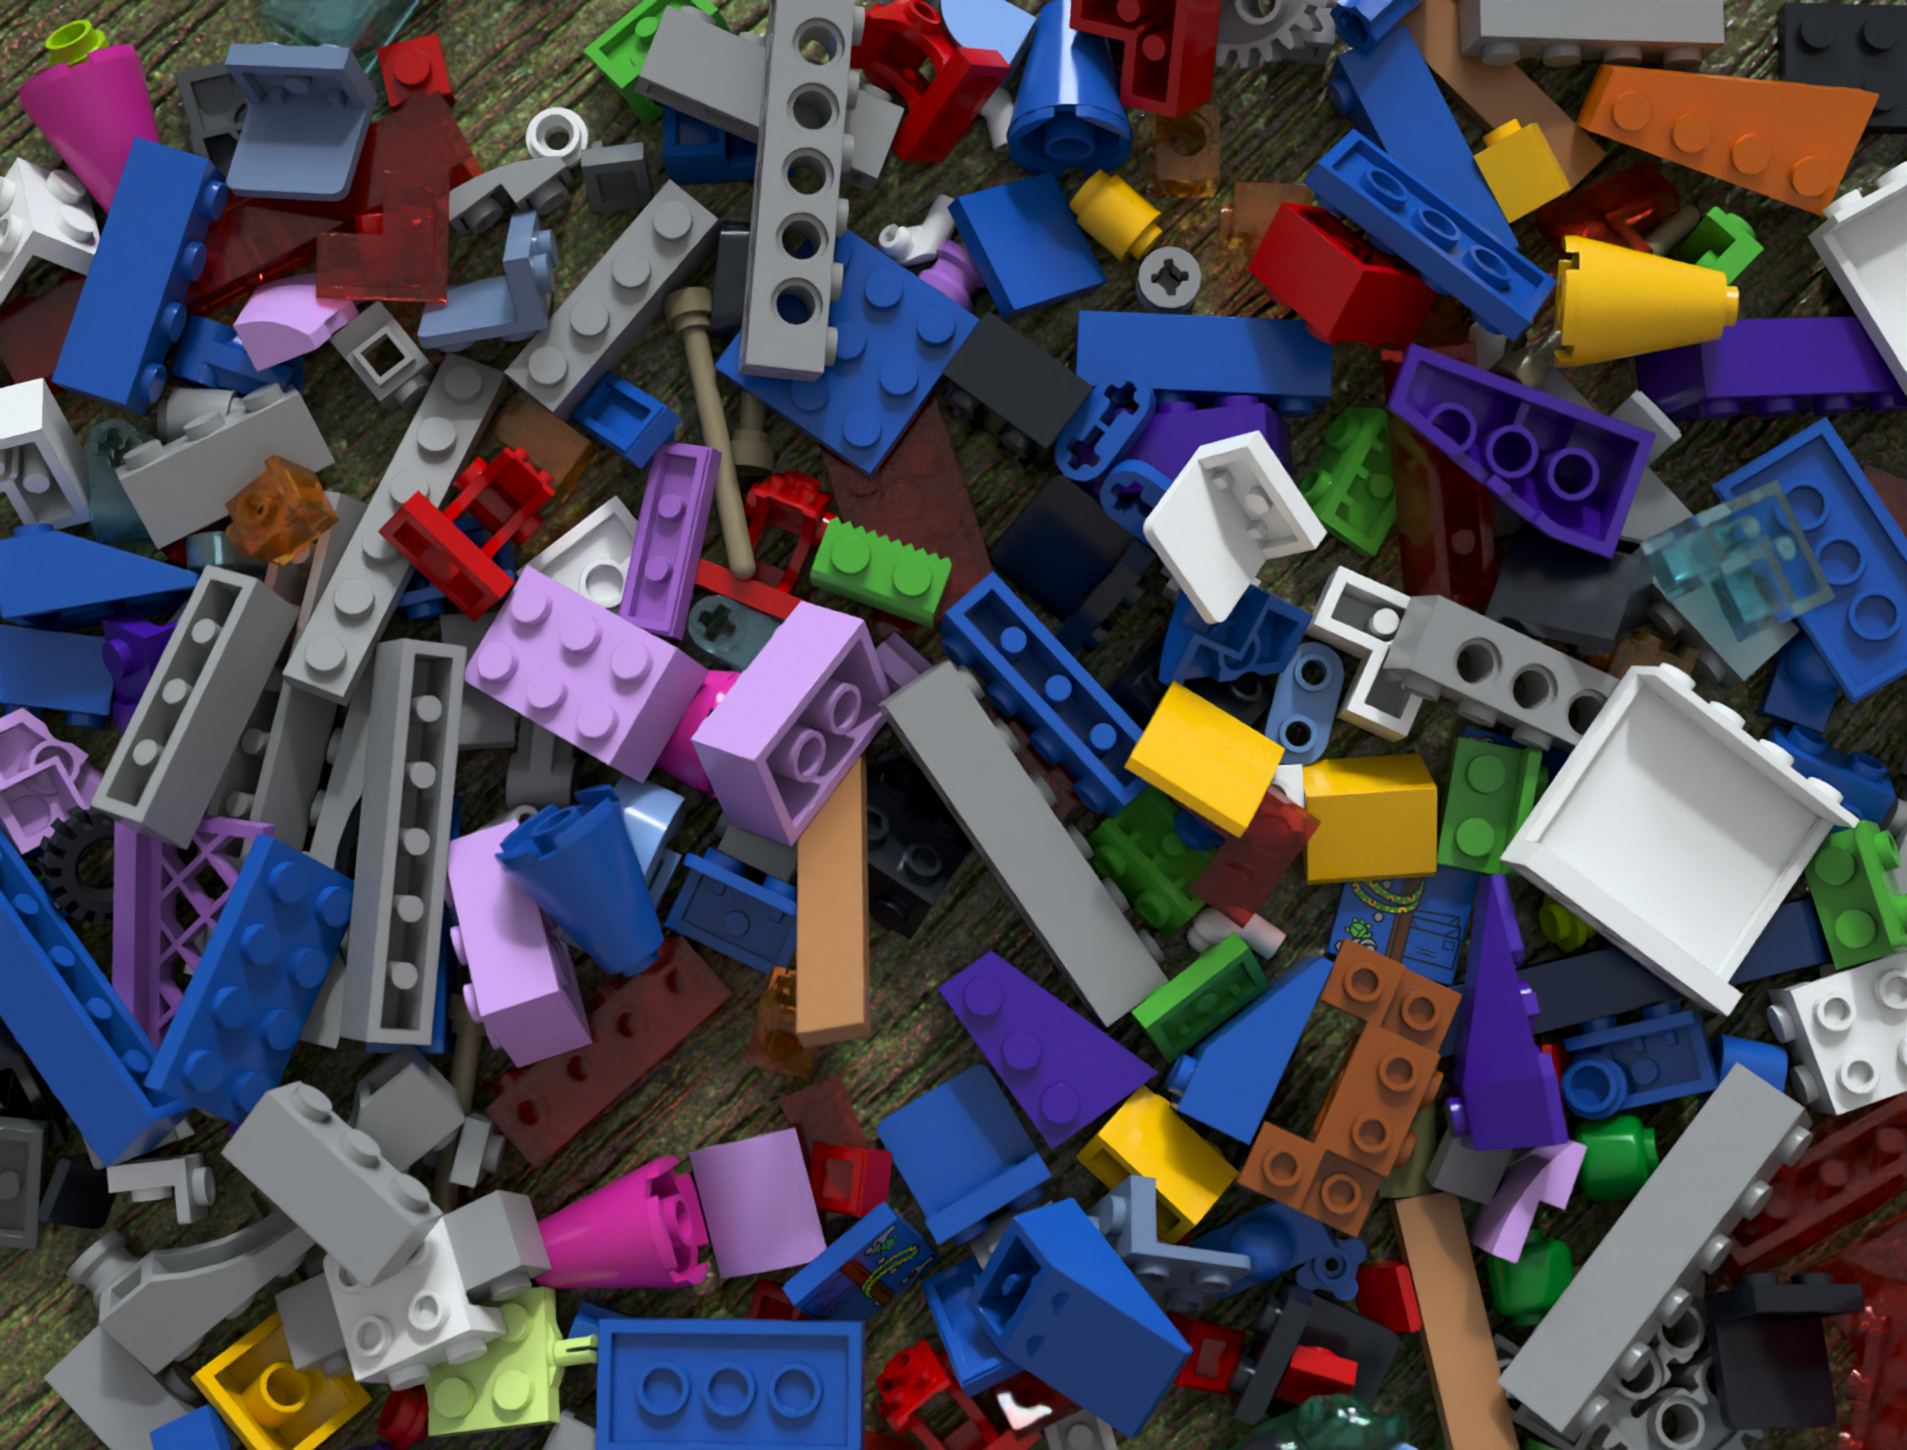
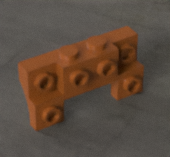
(1371, 1098)

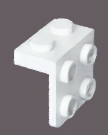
(44, 217)
(1226, 519)
(1845, 1034)
(411, 1318)

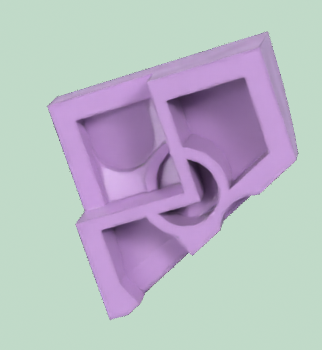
(288, 320)
(39, 780)

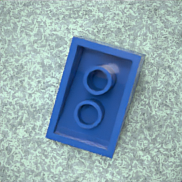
(73, 583)
(1241, 1061)

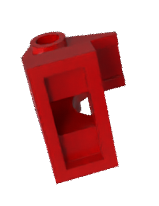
(892, 51)
(501, 499)
(788, 504)
(917, 1377)

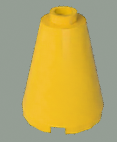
(1634, 303)

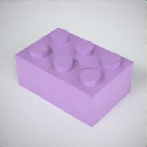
(585, 674)
(794, 723)
(517, 964)

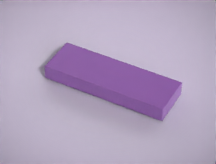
(670, 538)

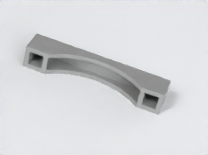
(337, 823)
(179, 1294)

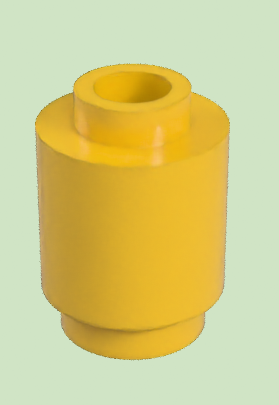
(1117, 216)

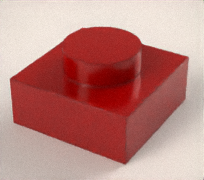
(415, 68)
(1313, 1373)

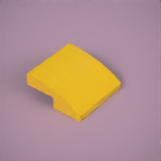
(1205, 759)

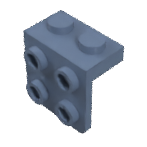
(301, 122)
(499, 306)
(1167, 1272)

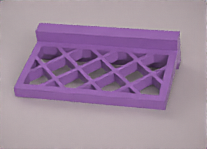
(144, 914)

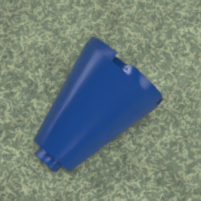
(1068, 102)
(588, 879)

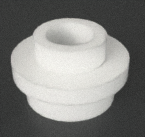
(555, 121)

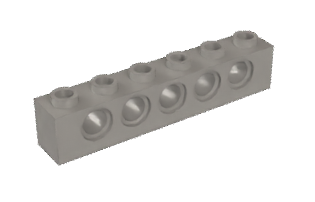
(767, 341)
(1427, 657)

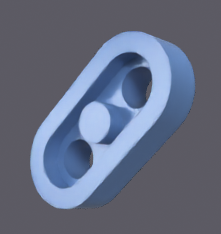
(1305, 703)

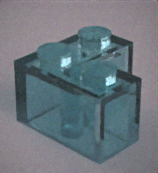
(1748, 555)

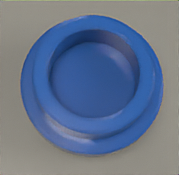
(1594, 1086)

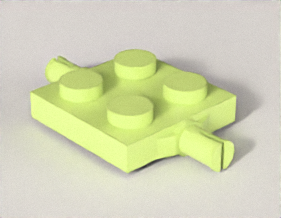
(515, 1379)

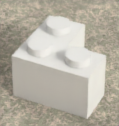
(41, 458)
(1363, 622)

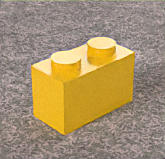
(1154, 1142)

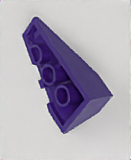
(1537, 453)
(1499, 1078)

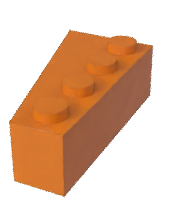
(1749, 132)

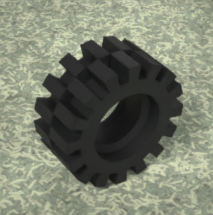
(62, 861)

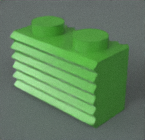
(881, 573)

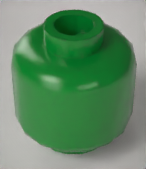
(1617, 1157)
(1534, 1283)

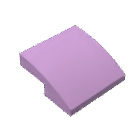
(1534, 1175)
(758, 1204)

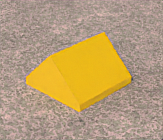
(1373, 819)
(272, 1402)

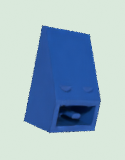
(1077, 1316)

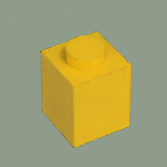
(1521, 169)

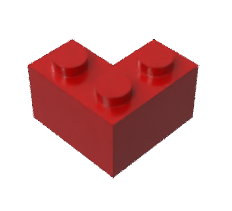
(1165, 49)
(1340, 280)

